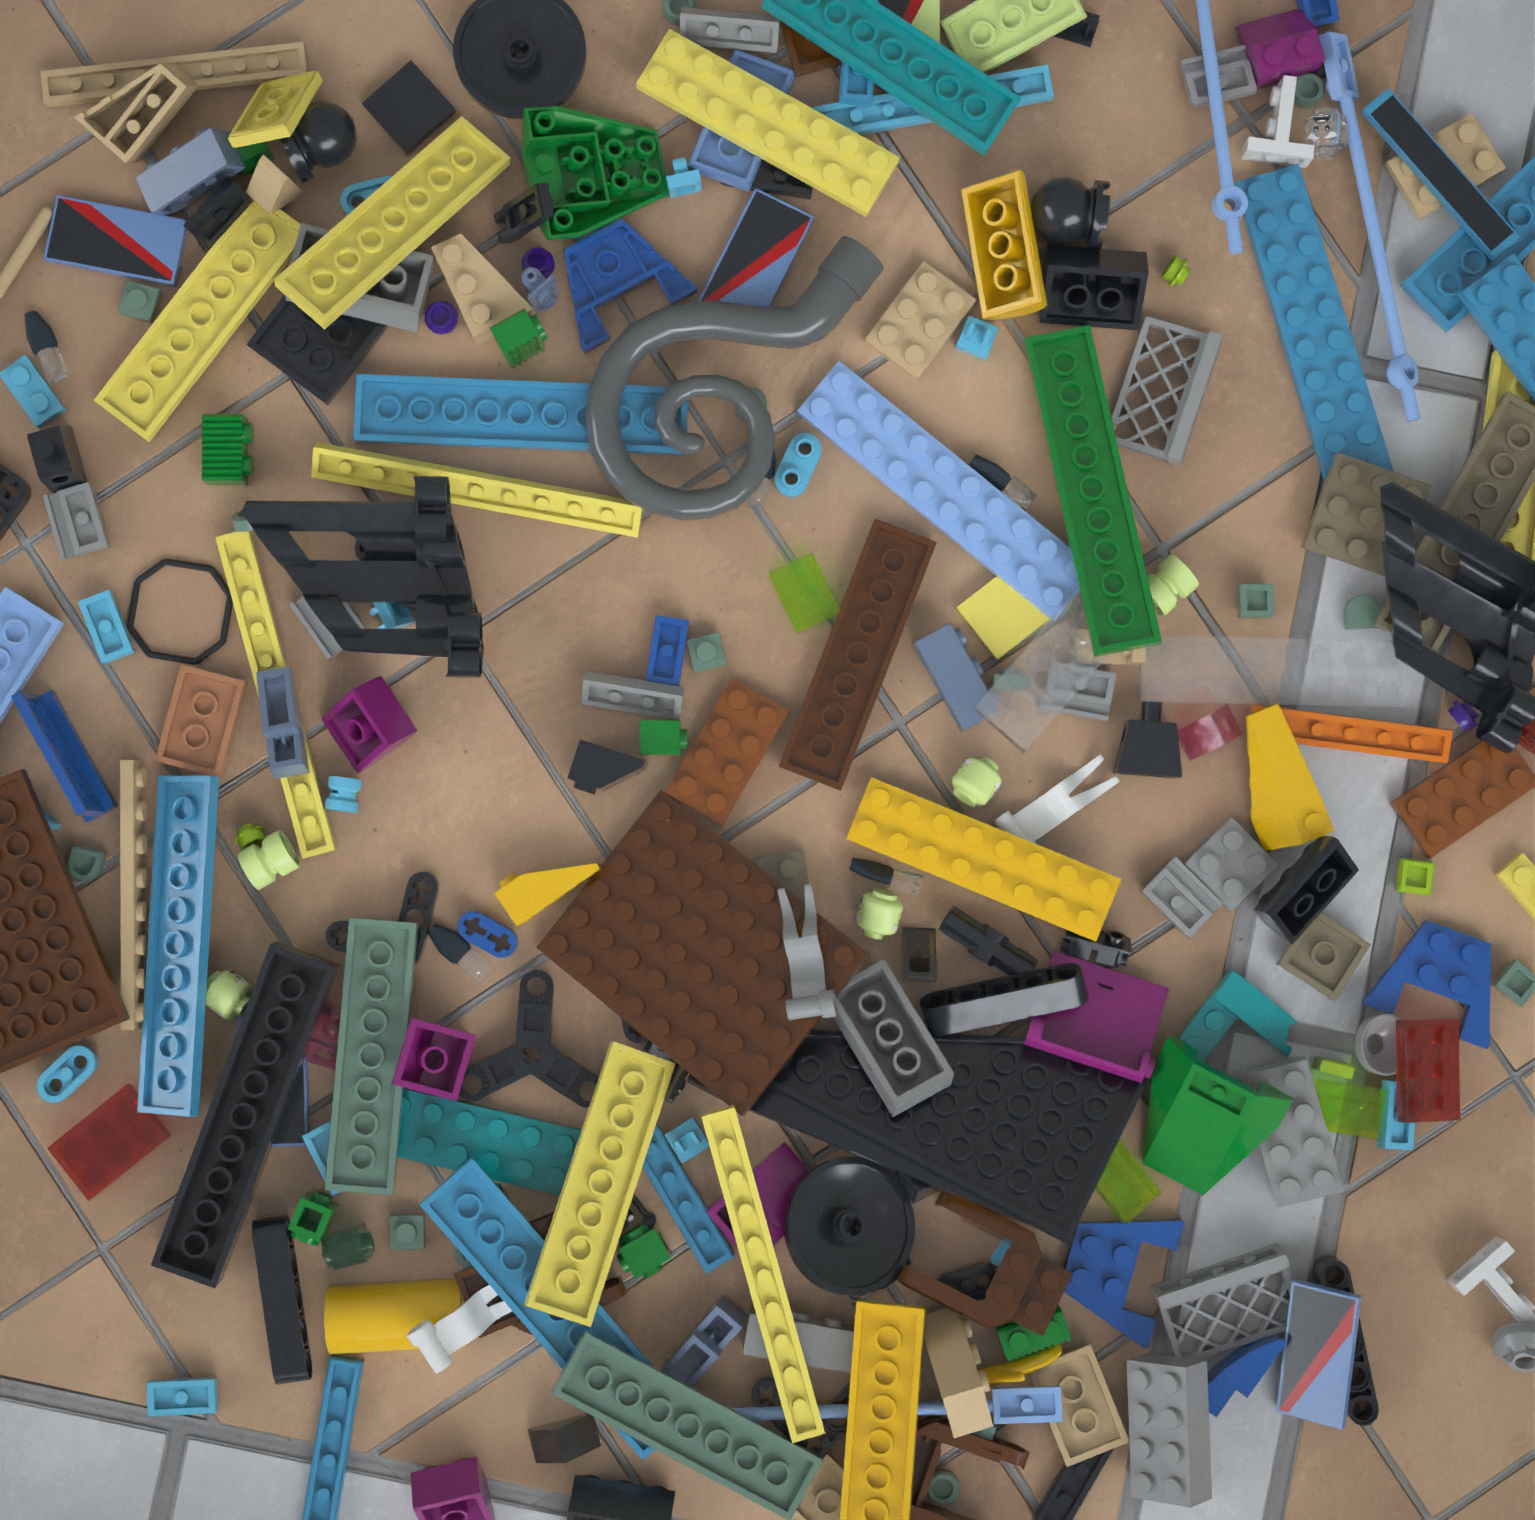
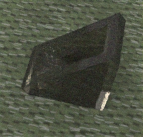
(918, 954)
(564, 1439)

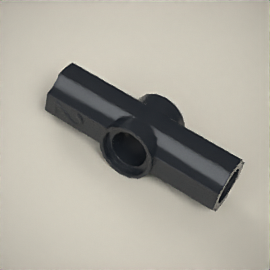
(986, 943)

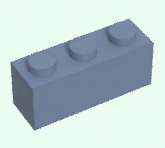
(189, 171)
(953, 673)

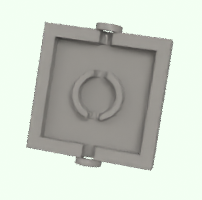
(1230, 864)

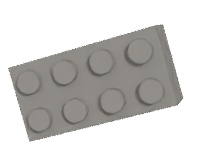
(392, 301)
(890, 1039)
(1300, 1150)
(1169, 1429)

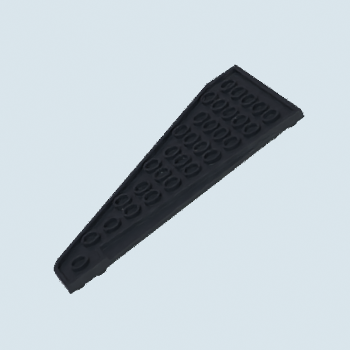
(1007, 1134)

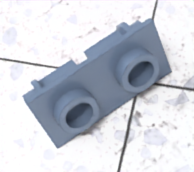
(541, 291)

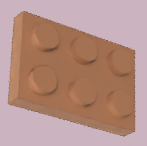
(201, 721)

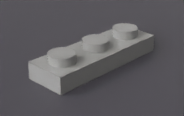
(730, 29)
(632, 695)

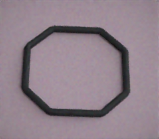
(133, 606)

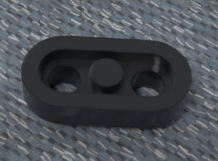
(965, 1279)

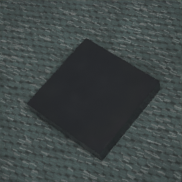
(409, 107)

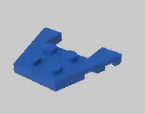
(611, 265)
(1445, 965)
(1103, 1265)

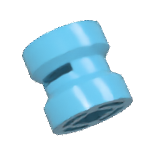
(343, 794)

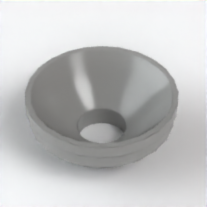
(1384, 1059)
(1515, 1345)

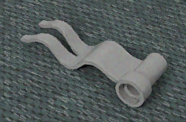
(805, 963)

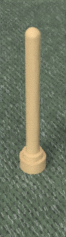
(25, 248)

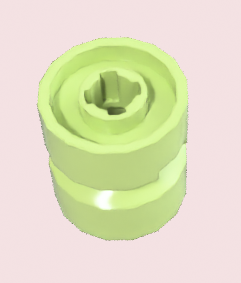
(1171, 581)
(265, 861)

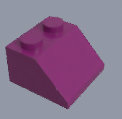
(1281, 46)
(368, 723)
(433, 1059)
(452, 1492)

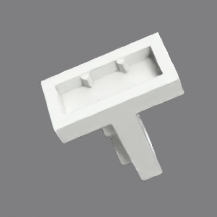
(1278, 148)
(1482, 1268)

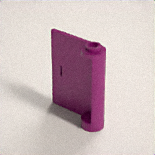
(1110, 1029)

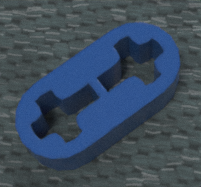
(485, 942)

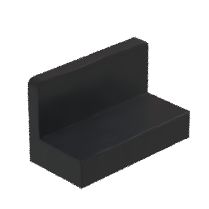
(218, 212)

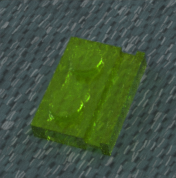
(804, 593)
(1351, 1107)
(1126, 1185)

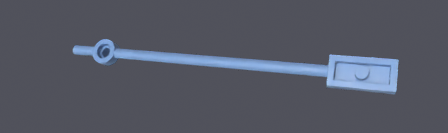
(1343, 87)
(1229, 193)
(1007, 1404)

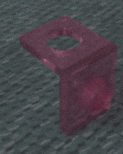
(1208, 733)
(325, 1038)

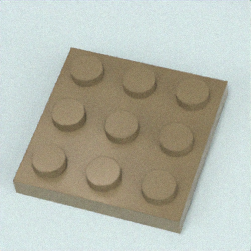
(1349, 514)

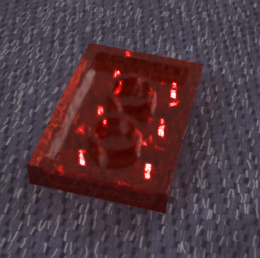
(1428, 1070)
(108, 1142)

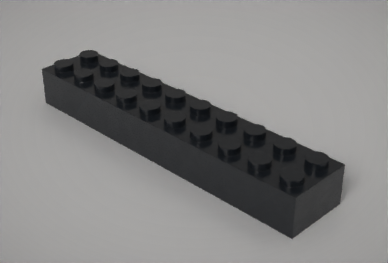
(245, 1114)

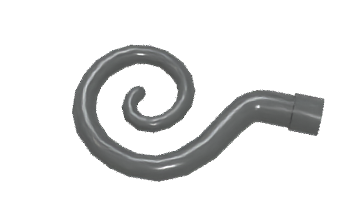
(840, 282)

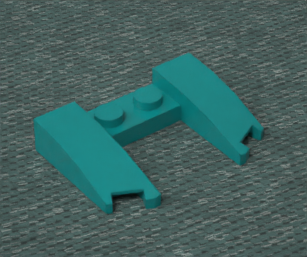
(1232, 1000)

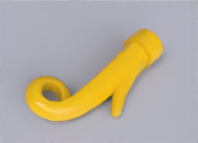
(1017, 1369)

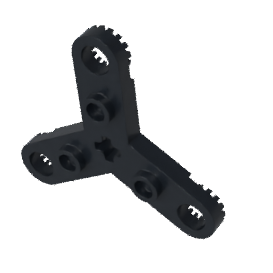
(533, 1028)

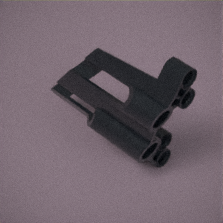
(408, 560)
(1485, 603)

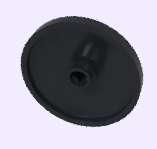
(519, 54)
(849, 1226)

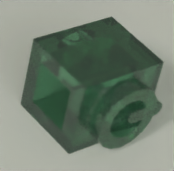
(348, 1246)

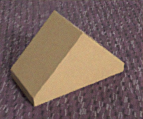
(272, 187)

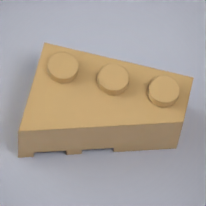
(139, 112)
(477, 287)
(956, 1371)

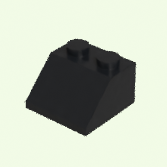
(601, 767)

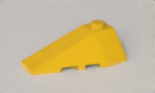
(1283, 793)

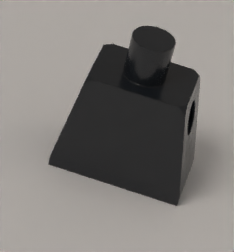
(57, 455)
(1149, 746)

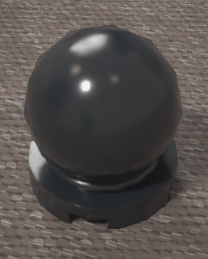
(320, 139)
(1068, 211)

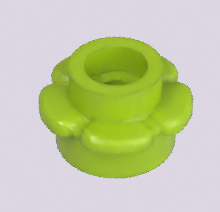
(1176, 271)
(248, 835)

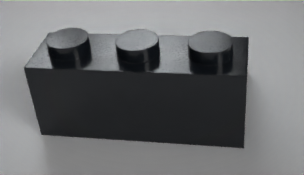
(1094, 287)
(1306, 888)
(618, 1500)

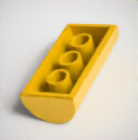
(1004, 247)
(382, 1313)

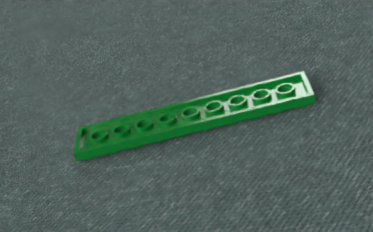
(1092, 491)

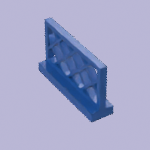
(65, 754)

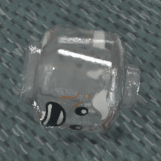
(1326, 131)

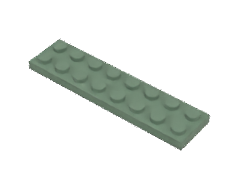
(369, 1044)
(686, 1425)

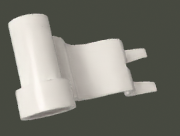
(1053, 806)
(456, 1329)

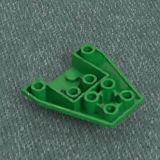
(592, 168)
(1204, 1119)

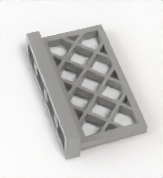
(1192, 396)
(1227, 1277)

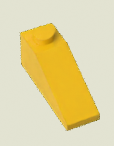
(535, 891)

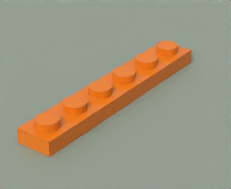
(1367, 735)

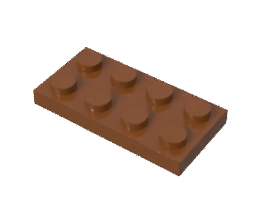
(727, 751)
(1462, 795)

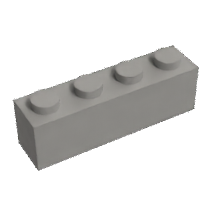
(823, 1342)

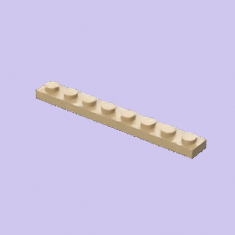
(206, 69)
(132, 880)

